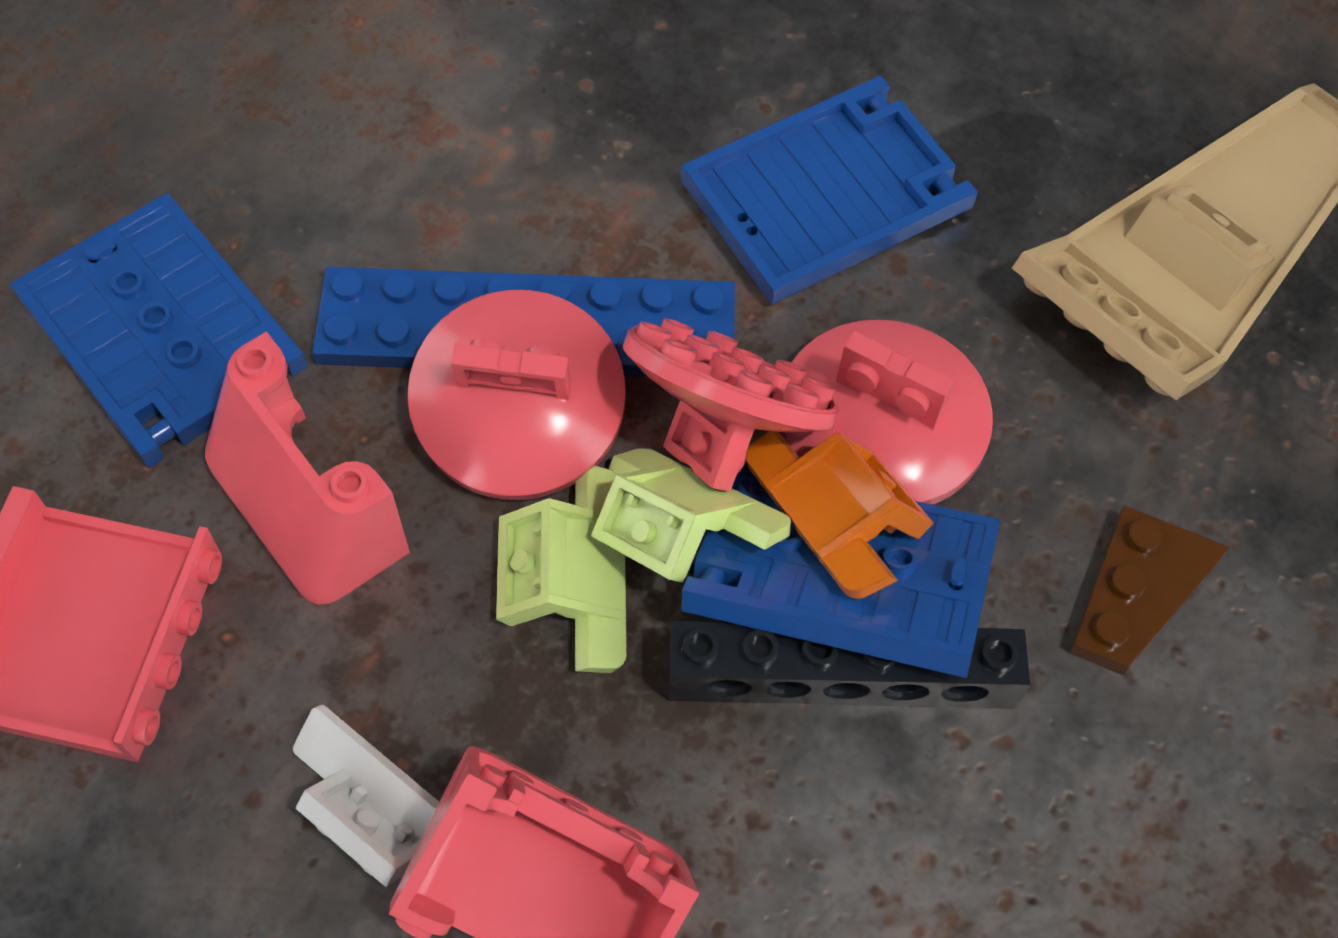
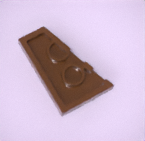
(1140, 587)

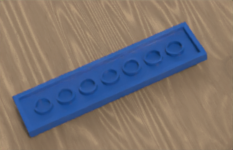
(387, 313)

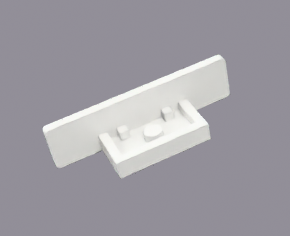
(364, 797)

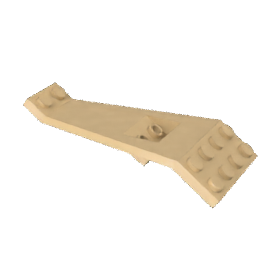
(1200, 249)

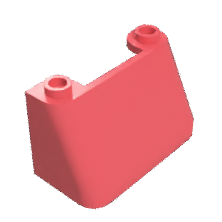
(319, 529)
(536, 863)

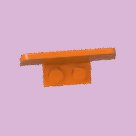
(837, 504)

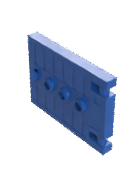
(826, 188)
(150, 322)
(785, 590)

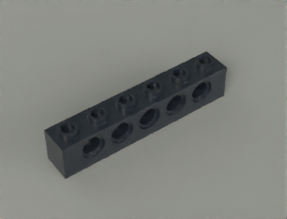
(765, 667)

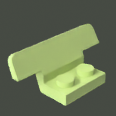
(663, 508)
(558, 567)

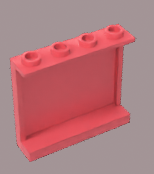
(93, 623)

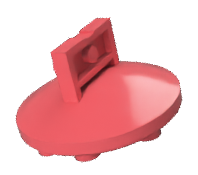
(516, 394)
(724, 396)
(904, 400)

